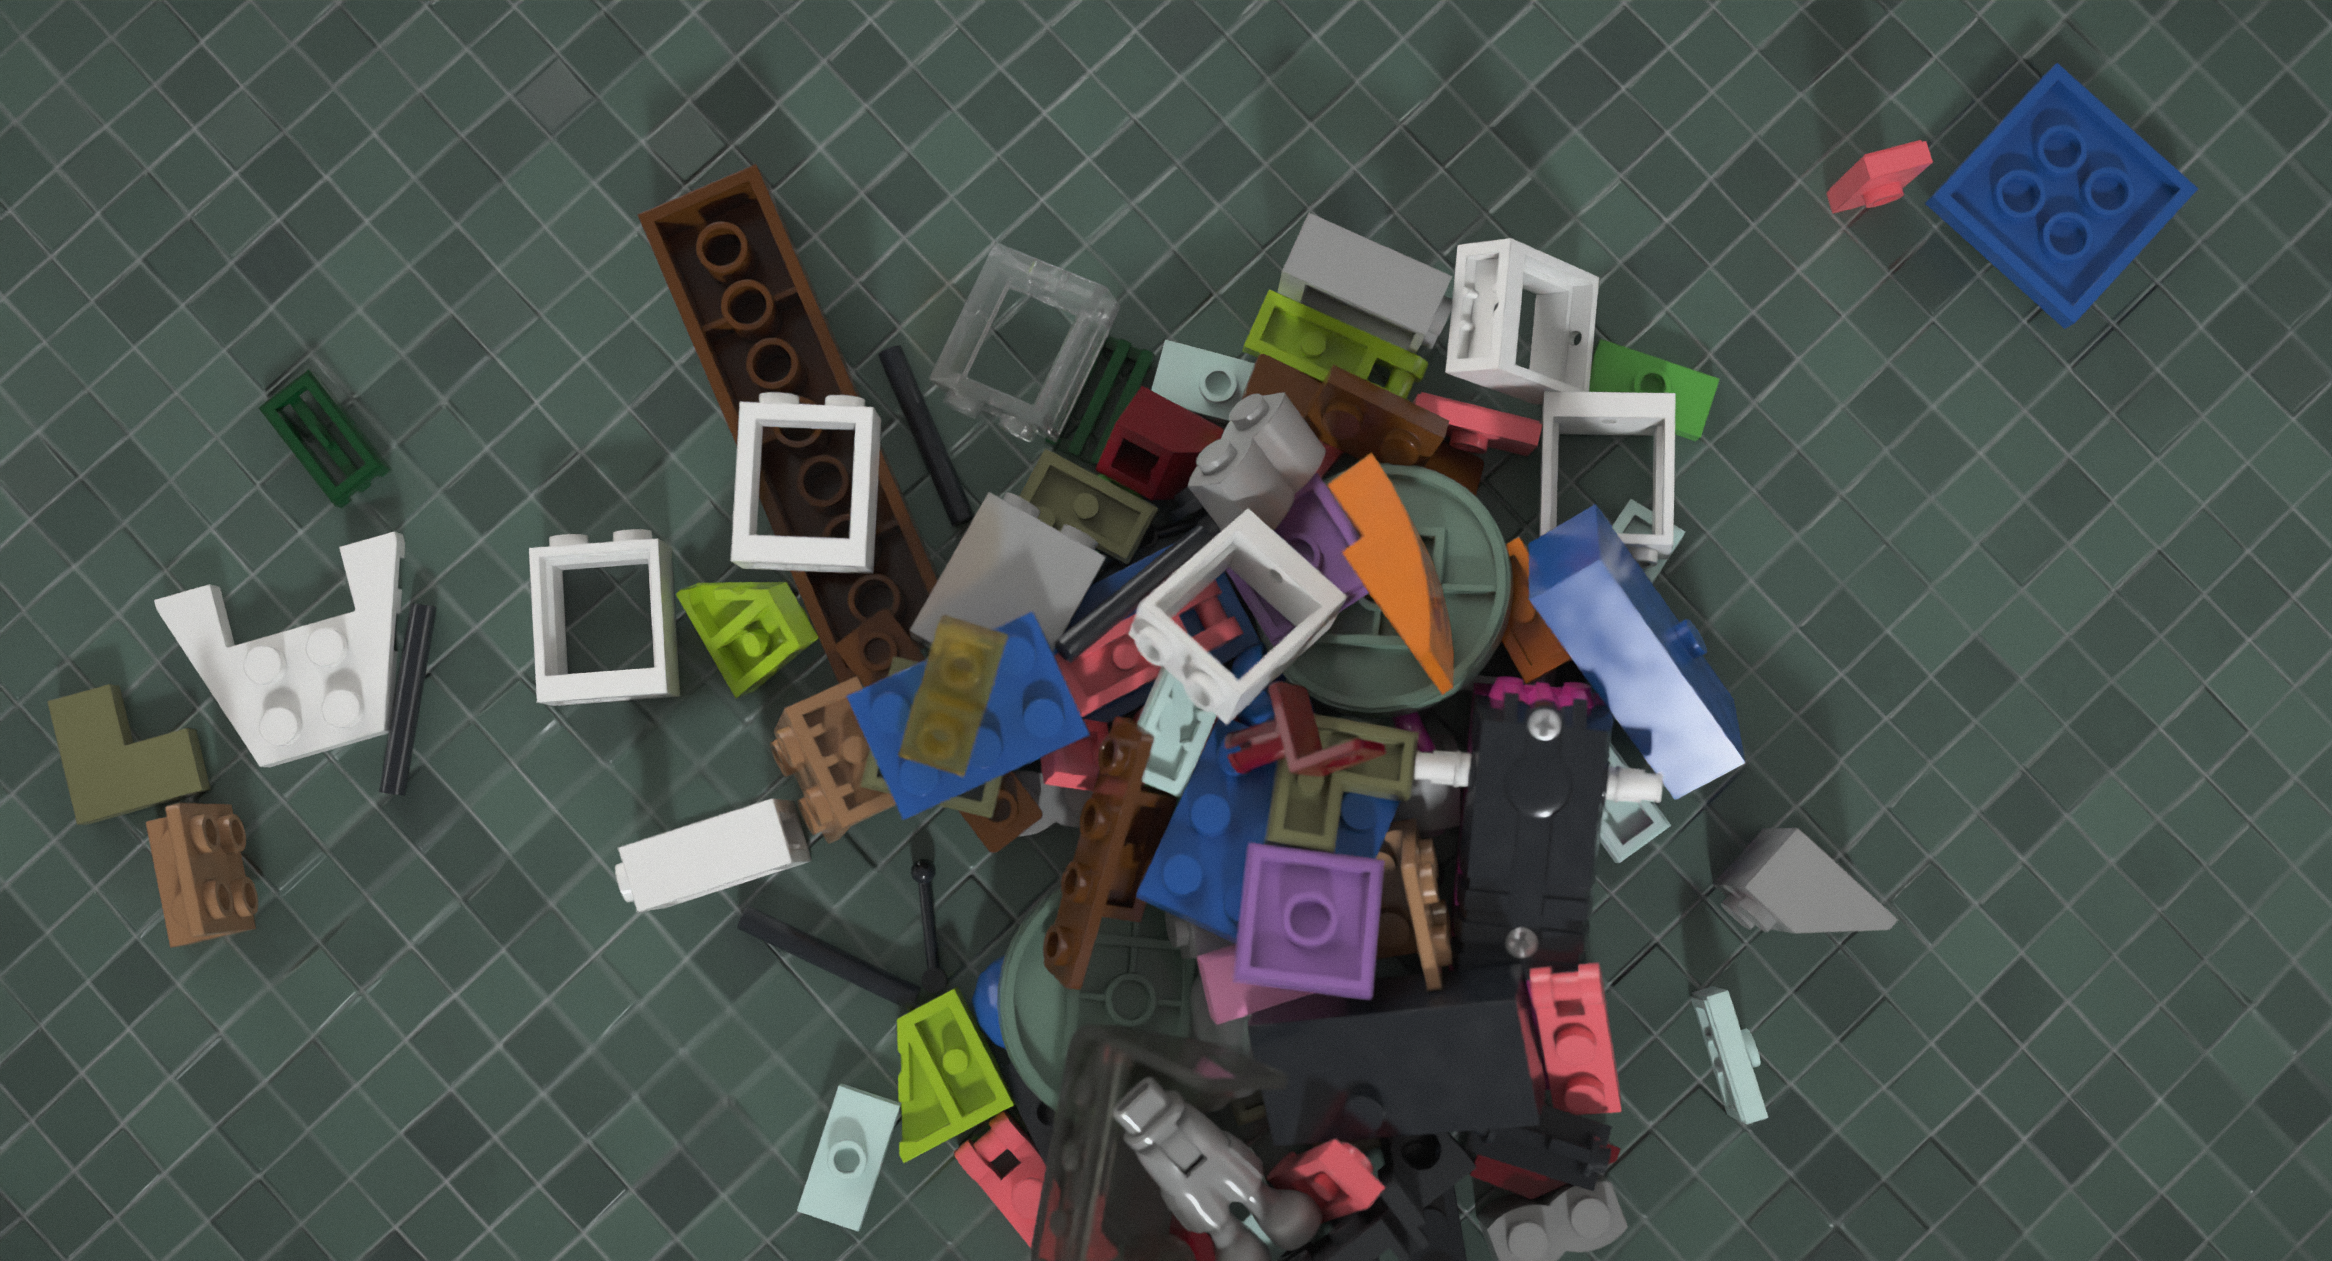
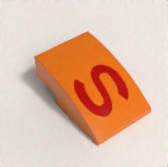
(1396, 567)

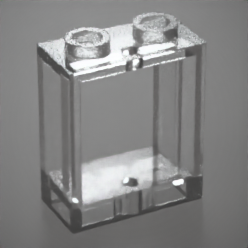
(1086, 299)

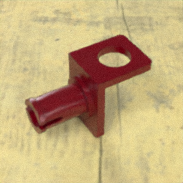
(1296, 737)

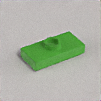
(1631, 371)

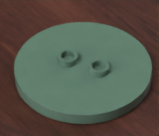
(1363, 662)
(1129, 982)

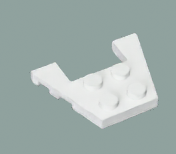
(310, 683)

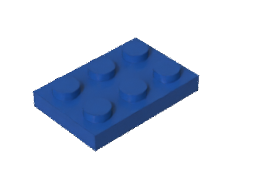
(1024, 720)

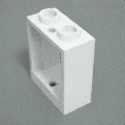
(1488, 316)
(1614, 415)
(574, 551)
(806, 553)
(1273, 572)
(712, 855)

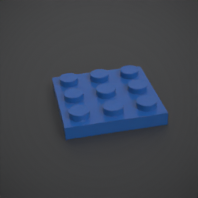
(2061, 196)
(1221, 812)

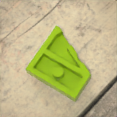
(748, 628)
(945, 1074)

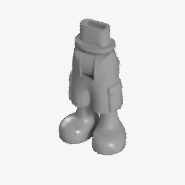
(1208, 1170)

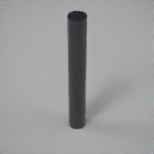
(926, 435)
(1130, 595)
(408, 699)
(829, 958)

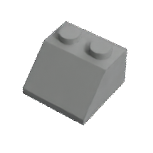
(1796, 888)

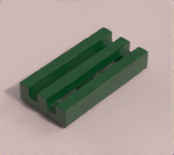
(1121, 351)
(357, 478)

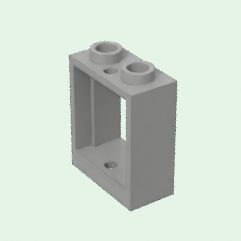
(1366, 285)

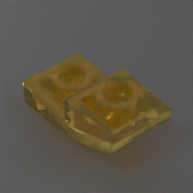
(953, 695)

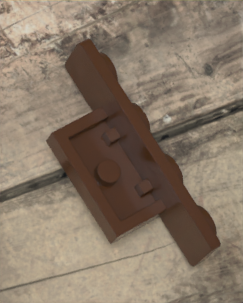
(1367, 420)
(869, 656)
(1115, 848)

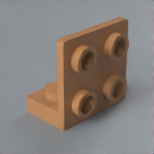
(828, 756)
(202, 872)
(1410, 906)

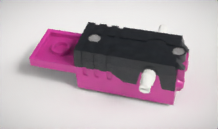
(1530, 823)

